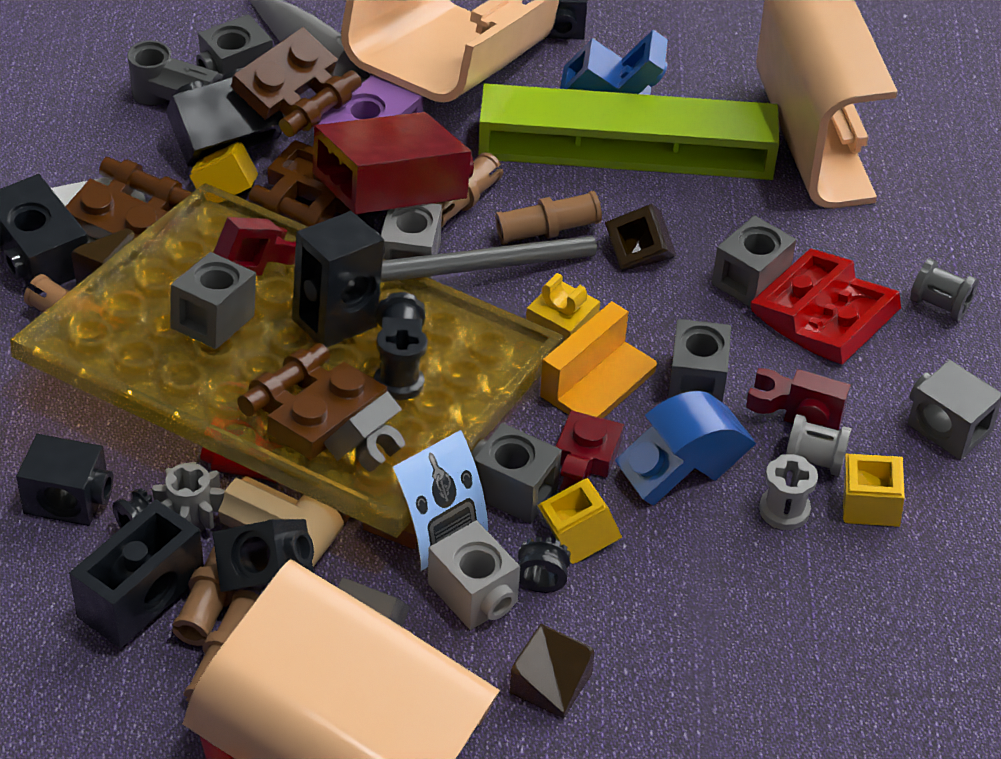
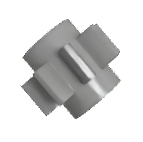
(191, 493)

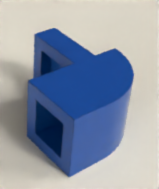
(604, 71)
(684, 435)

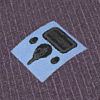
(441, 491)

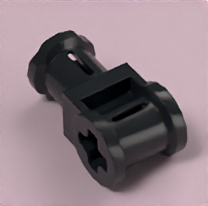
(401, 345)

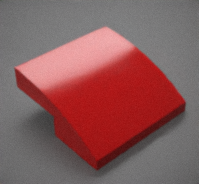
(825, 305)

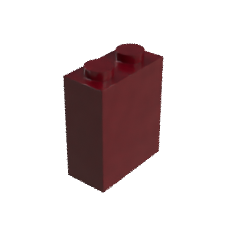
(391, 162)

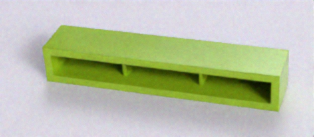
(629, 131)

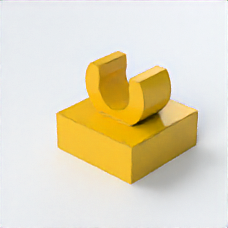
(562, 307)

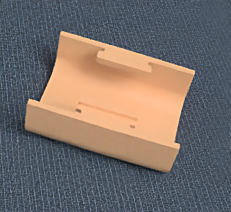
(438, 45)
(815, 66)
(332, 681)

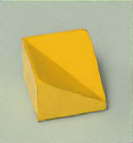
(226, 169)
(873, 490)
(580, 520)

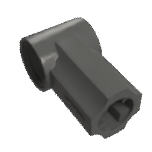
(158, 76)

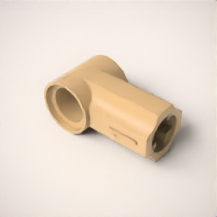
(253, 502)

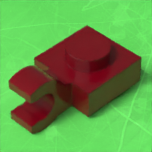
(254, 243)
(806, 394)
(587, 447)

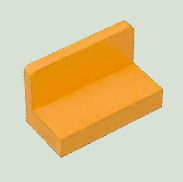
(595, 366)

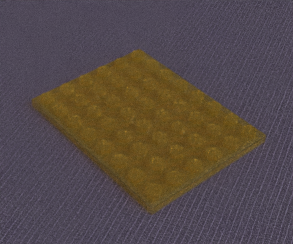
(119, 346)

